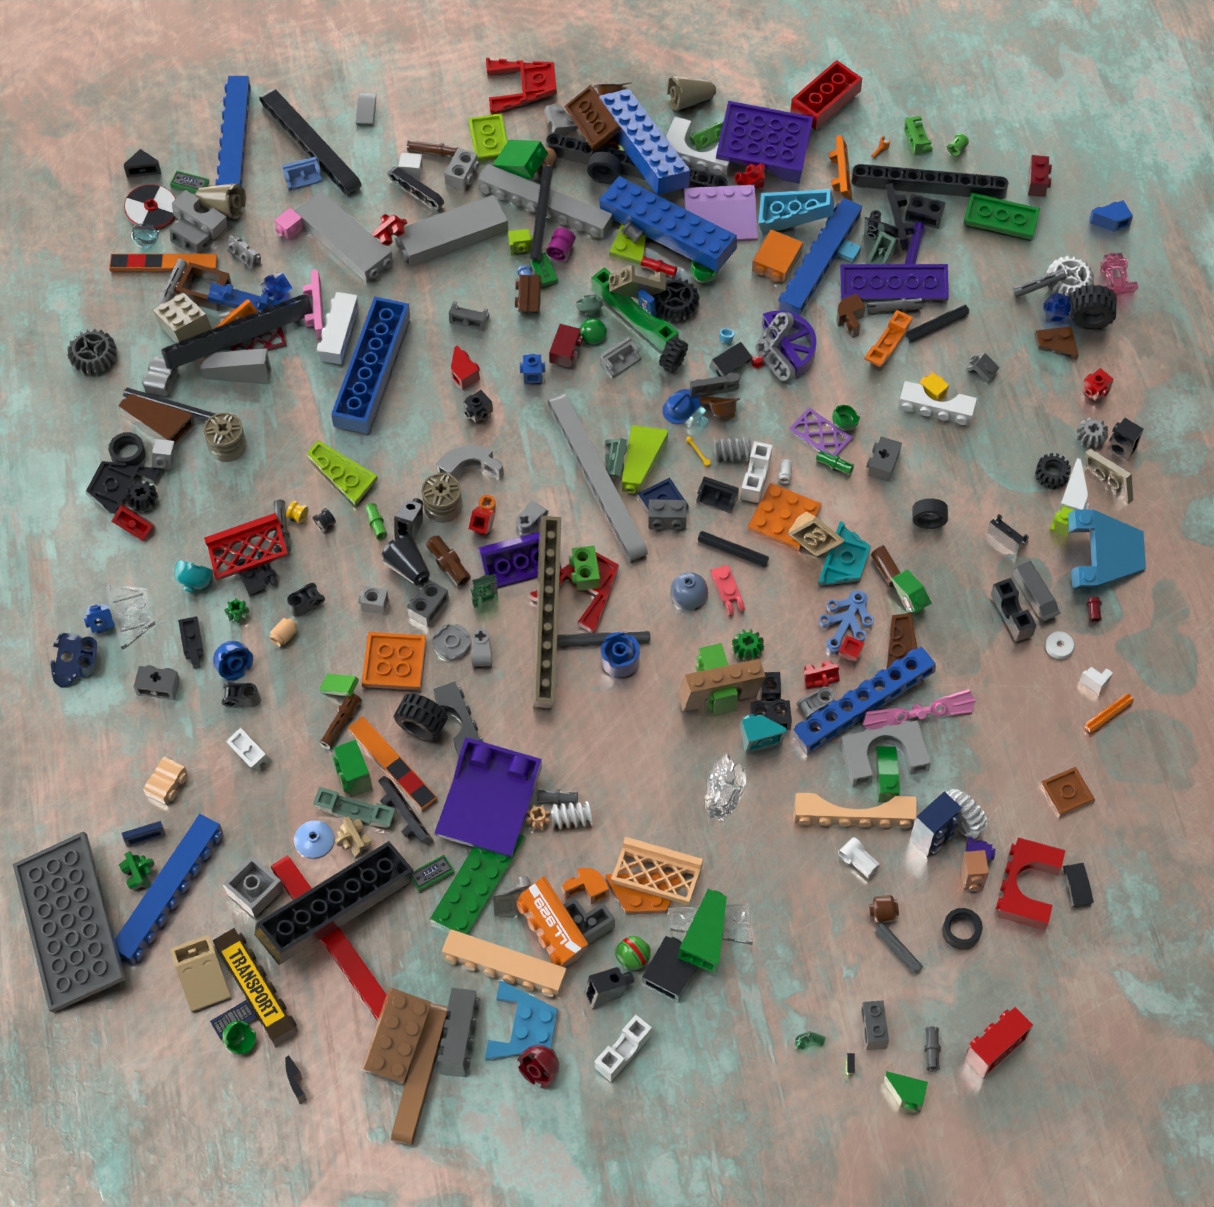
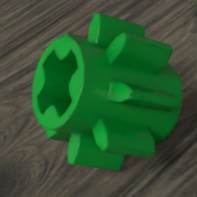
(236, 610)

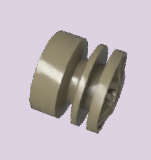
(225, 437)
(442, 497)

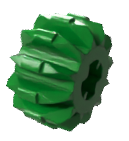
(747, 638)

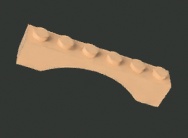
(813, 809)

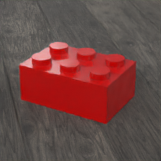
(998, 1041)

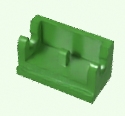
(917, 136)

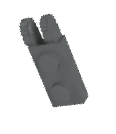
(714, 385)

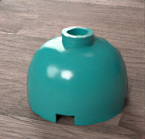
(192, 576)

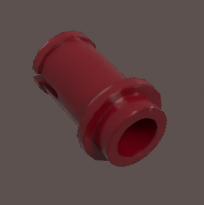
(1094, 609)

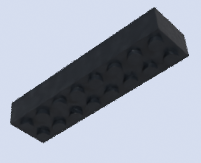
(333, 902)

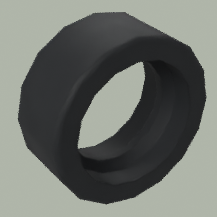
(604, 159)
(127, 438)
(922, 517)
(965, 914)

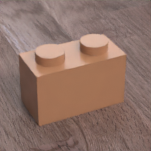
(974, 870)

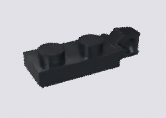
(191, 640)

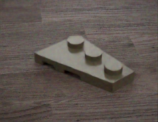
(1105, 469)

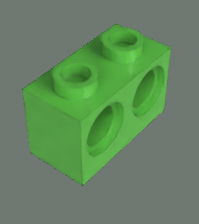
(583, 568)

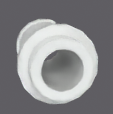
(785, 471)

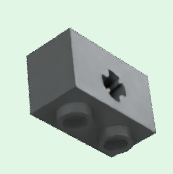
(884, 458)
(147, 684)

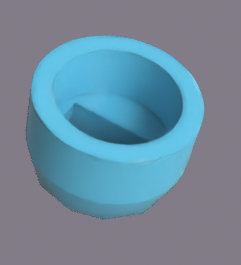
(726, 335)

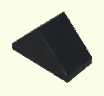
(141, 165)

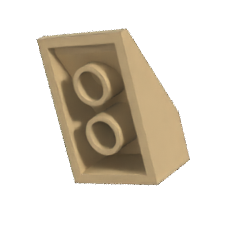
(814, 534)

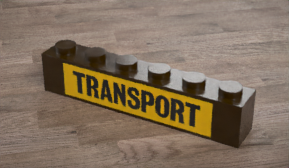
(254, 987)

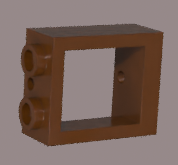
(222, 278)

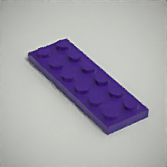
(894, 281)

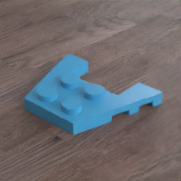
(532, 1023)

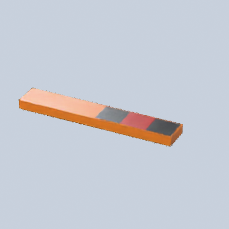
(157, 262)
(392, 763)

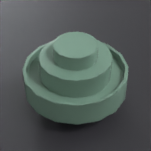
(589, 304)

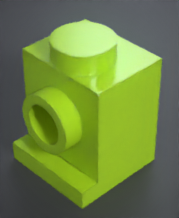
(519, 241)
(1060, 522)

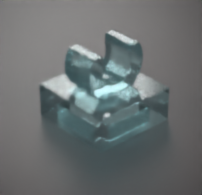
(697, 419)

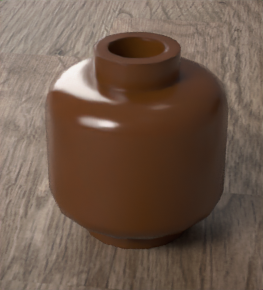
(884, 908)

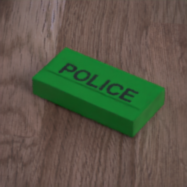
(545, 270)

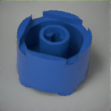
(620, 654)

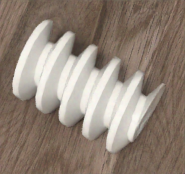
(572, 814)

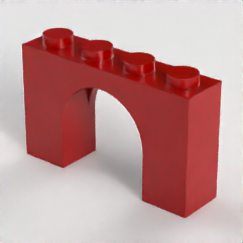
(1014, 904)

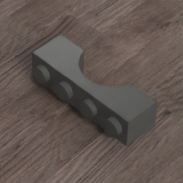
(451, 700)

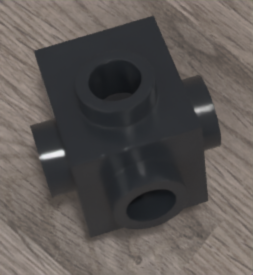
(477, 406)

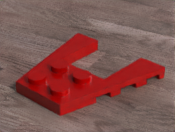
(536, 77)
(607, 574)

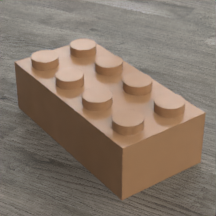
(396, 1035)

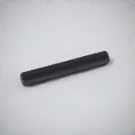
(937, 322)
(733, 548)

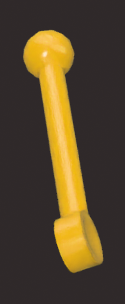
(706, 462)

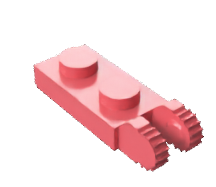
(727, 588)

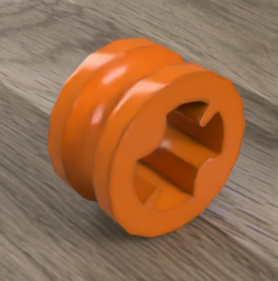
(487, 498)

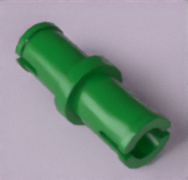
(834, 462)

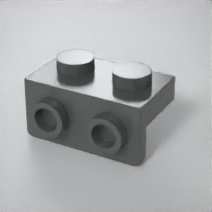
(667, 514)

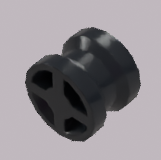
(324, 519)

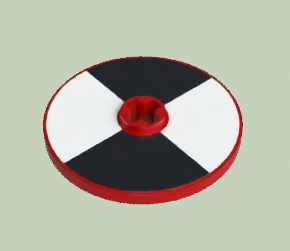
(144, 196)

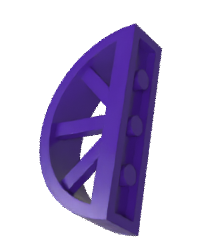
(789, 349)

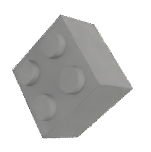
(253, 886)

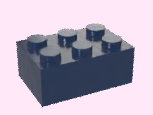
(936, 824)

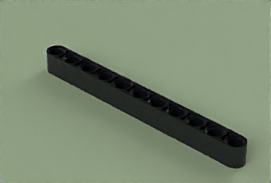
(580, 152)

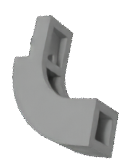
(469, 457)

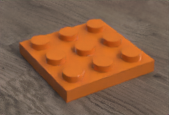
(778, 513)
(393, 661)

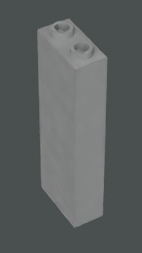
(452, 230)
(344, 236)

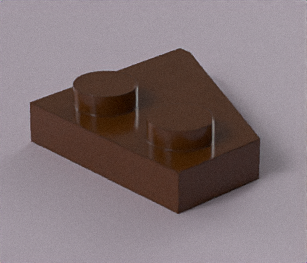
(1057, 341)

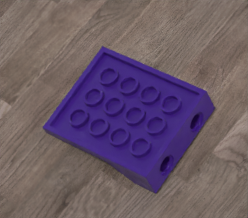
(765, 137)
(489, 797)

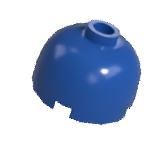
(232, 660)

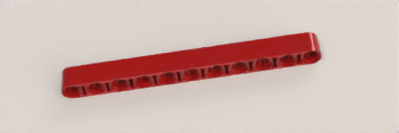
(335, 942)

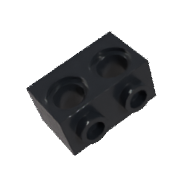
(925, 210)
(1125, 438)
(770, 708)

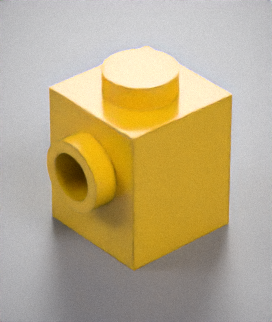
(934, 386)

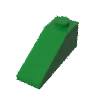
(887, 773)

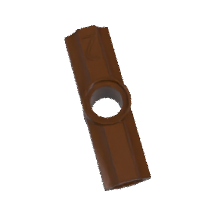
(448, 561)

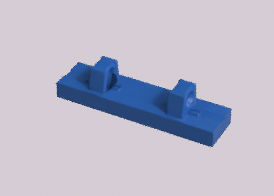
(222, 294)

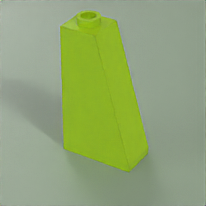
(642, 454)

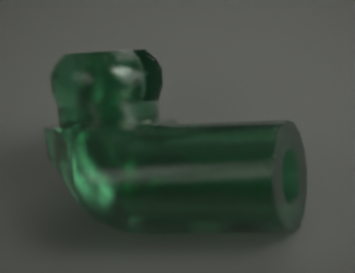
(809, 1037)

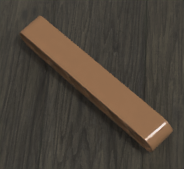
(419, 1076)

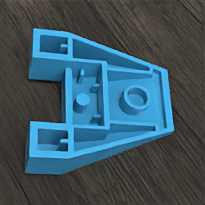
(1115, 548)

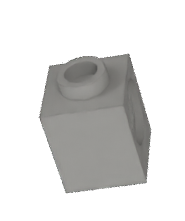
(162, 454)
(376, 607)

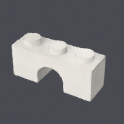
(757, 472)
(615, 1058)

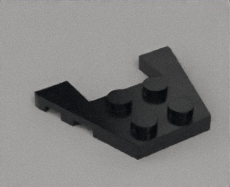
(112, 480)

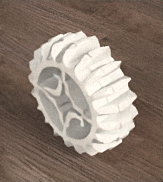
(1074, 270)
(972, 819)

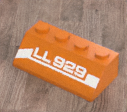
(552, 923)

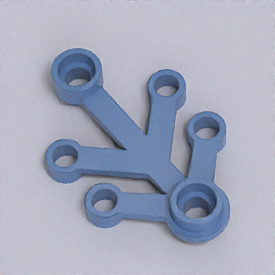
(847, 618)

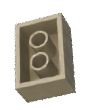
(181, 318)

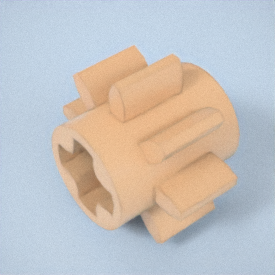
(535, 813)

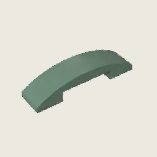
(342, 807)

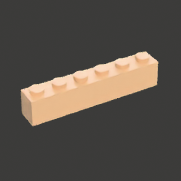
(504, 963)

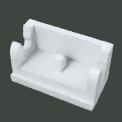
(248, 749)

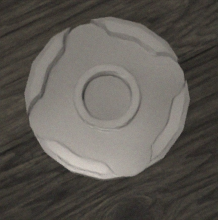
(451, 642)

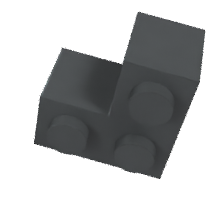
(591, 924)

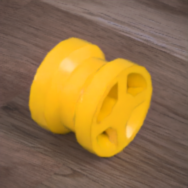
(297, 512)

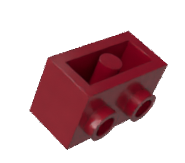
(1039, 175)
(565, 345)

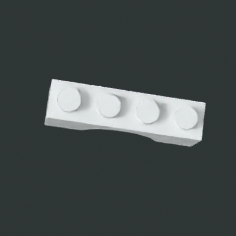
(956, 410)

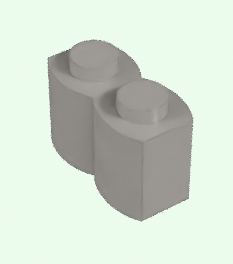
(158, 378)

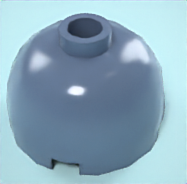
(689, 591)

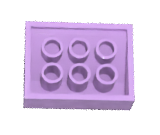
(727, 207)

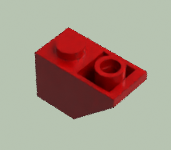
(463, 370)

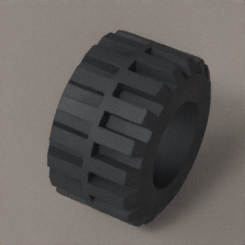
(1093, 306)
(420, 717)

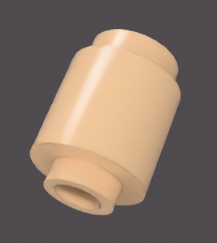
(283, 632)

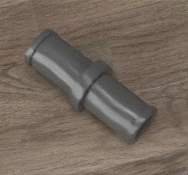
(557, 796)
(932, 1048)

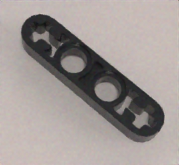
(416, 188)

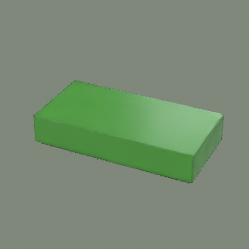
(339, 684)

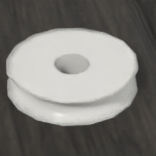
(1060, 652)

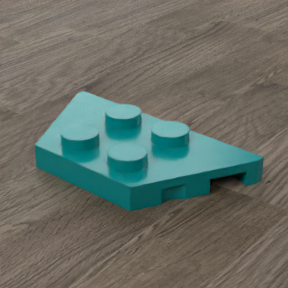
(846, 560)

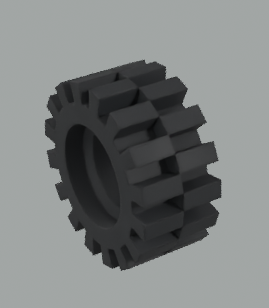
(673, 354)
(1056, 462)

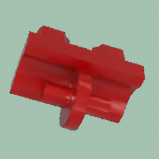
(753, 176)
(390, 226)
(821, 676)

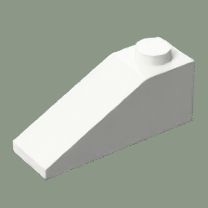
(1076, 491)

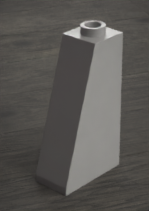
(238, 366)

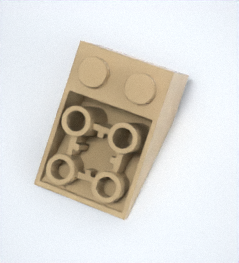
(200, 973)

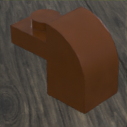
(849, 312)

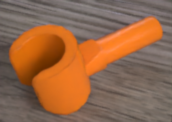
(882, 146)

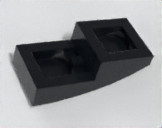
(1078, 884)
(294, 1076)

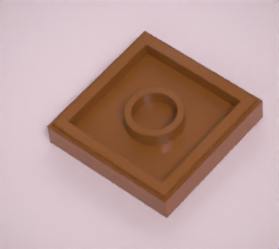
(1067, 792)

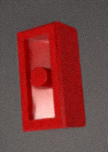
(132, 522)

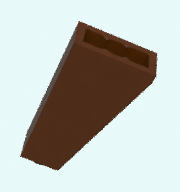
(156, 418)

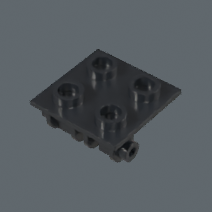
(873, 226)

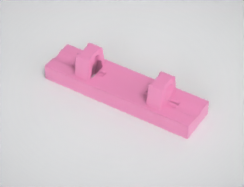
(314, 290)

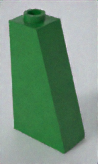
(704, 936)

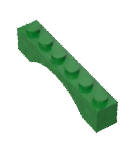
(654, 329)

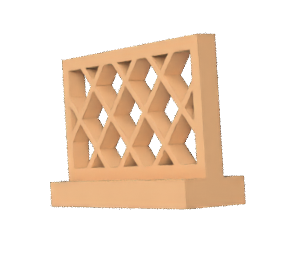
(661, 858)

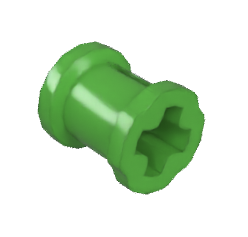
(957, 144)

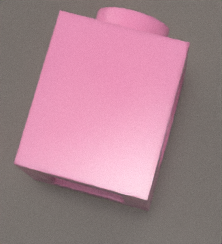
(288, 224)

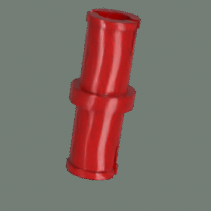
(658, 266)

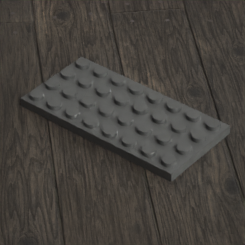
(68, 922)

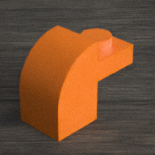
(588, 881)

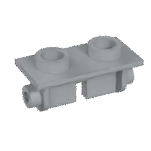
(242, 252)

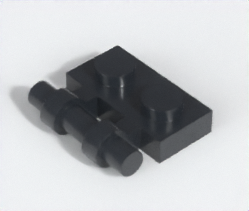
(253, 580)

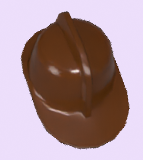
(609, 88)
(721, 407)

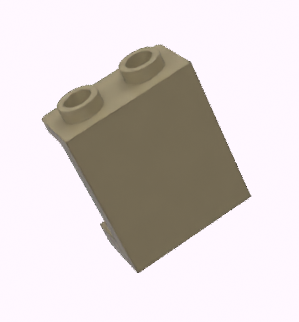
(628, 284)

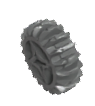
(84, 359)

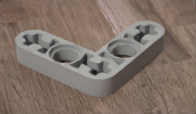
(771, 345)

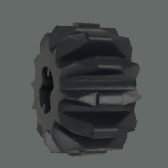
(141, 496)

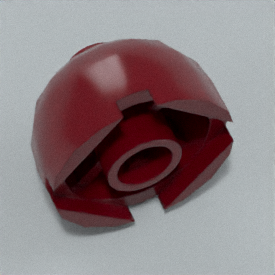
(539, 1065)

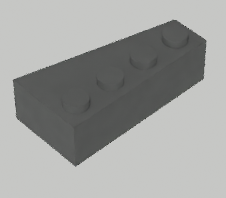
(458, 1032)

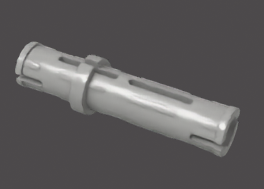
(168, 291)

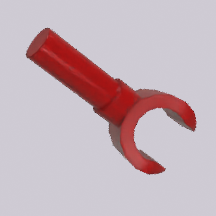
(757, 361)

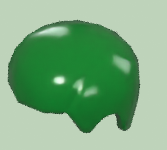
(702, 273)
(593, 331)
(845, 417)
(239, 1037)

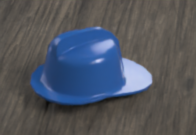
(680, 406)

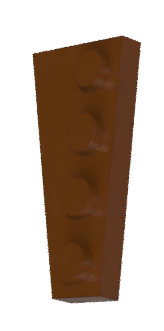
(901, 640)

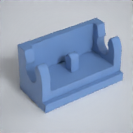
(302, 173)

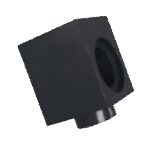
(772, 679)

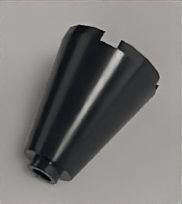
(406, 560)

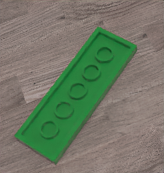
(472, 889)

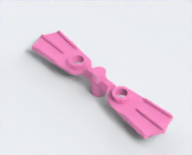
(953, 704)

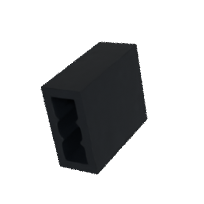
(667, 972)

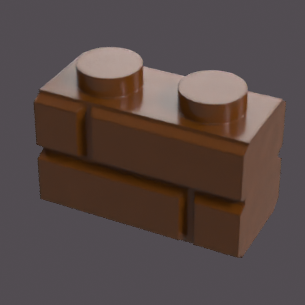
(529, 293)

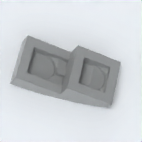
(366, 108)

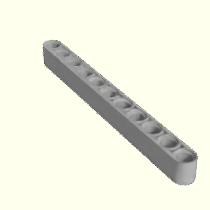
(597, 477)

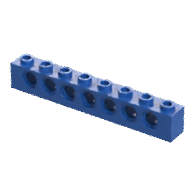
(845, 719)

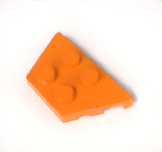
(639, 902)

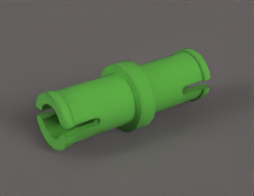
(376, 521)

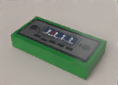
(188, 182)
(432, 873)

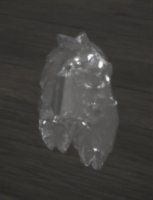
(724, 787)

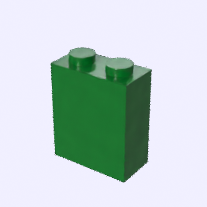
(521, 157)

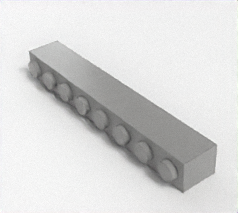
(560, 206)

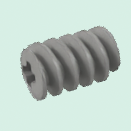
(732, 449)

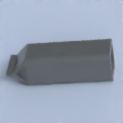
(1036, 591)

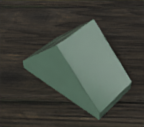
(883, 249)

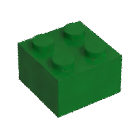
(351, 768)

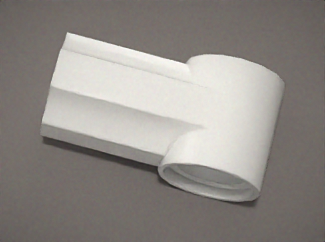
(854, 853)

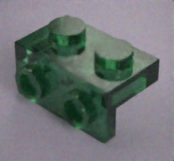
(483, 591)

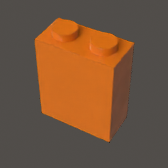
(777, 256)

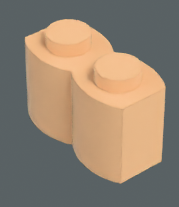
(165, 781)

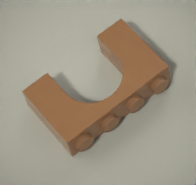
(744, 676)

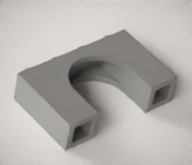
(904, 736)

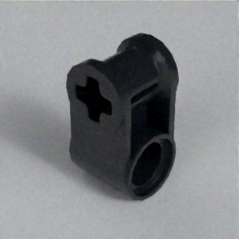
(307, 597)
(237, 693)

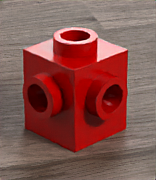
(1097, 384)

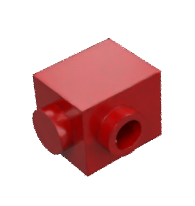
(481, 520)

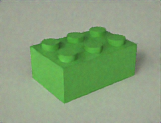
(725, 699)

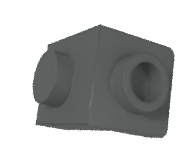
(983, 366)

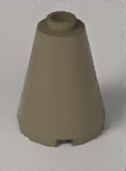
(688, 91)
(224, 198)

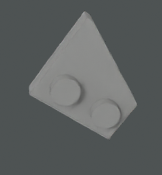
(559, 119)

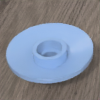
(315, 847)

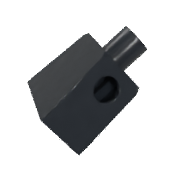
(409, 513)
(606, 986)

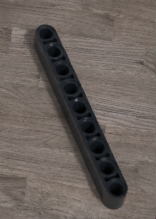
(310, 141)
(929, 181)
(236, 331)

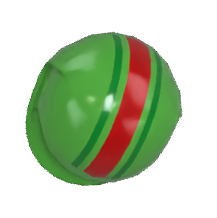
(633, 953)

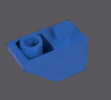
(1112, 216)

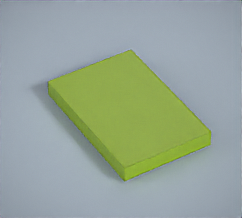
(488, 136)

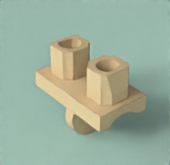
(350, 838)

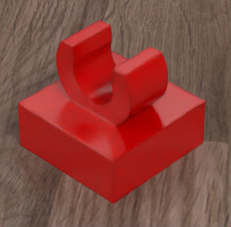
(851, 648)

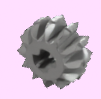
(1092, 432)

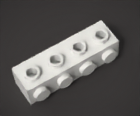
(338, 328)

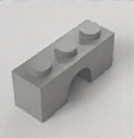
(187, 207)

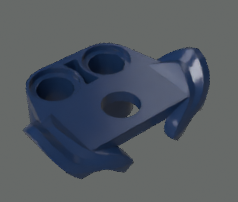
(65, 672)

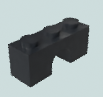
(1018, 621)

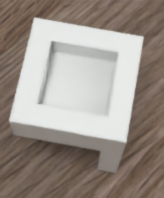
(411, 164)
(1095, 680)

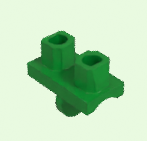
(139, 867)

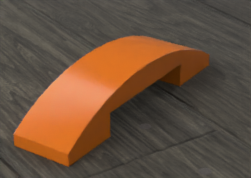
(890, 339)

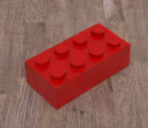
(827, 94)

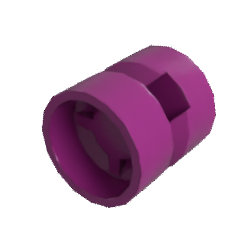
(560, 244)

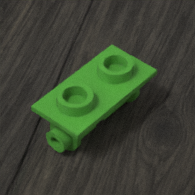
(707, 136)

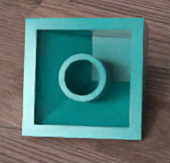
(760, 732)

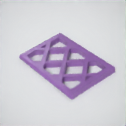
(820, 420)

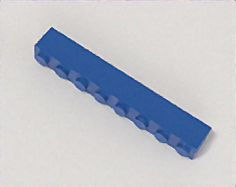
(233, 130)
(820, 257)
(167, 888)

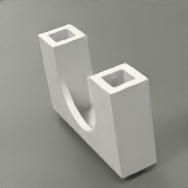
(705, 161)

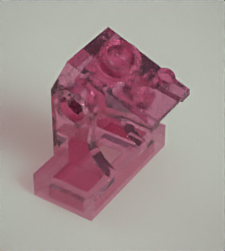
(1117, 284)

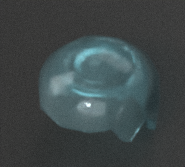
(144, 235)

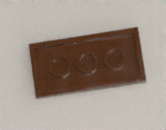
(592, 117)

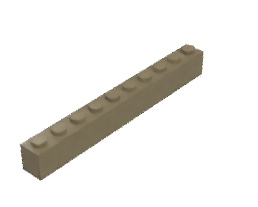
(547, 612)

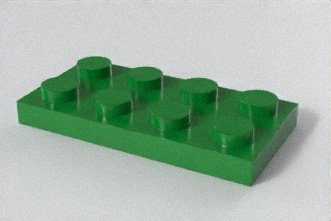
(1001, 216)

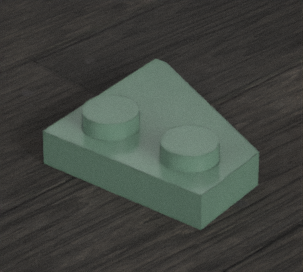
(615, 458)

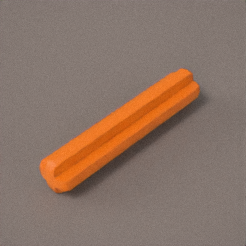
(1109, 713)

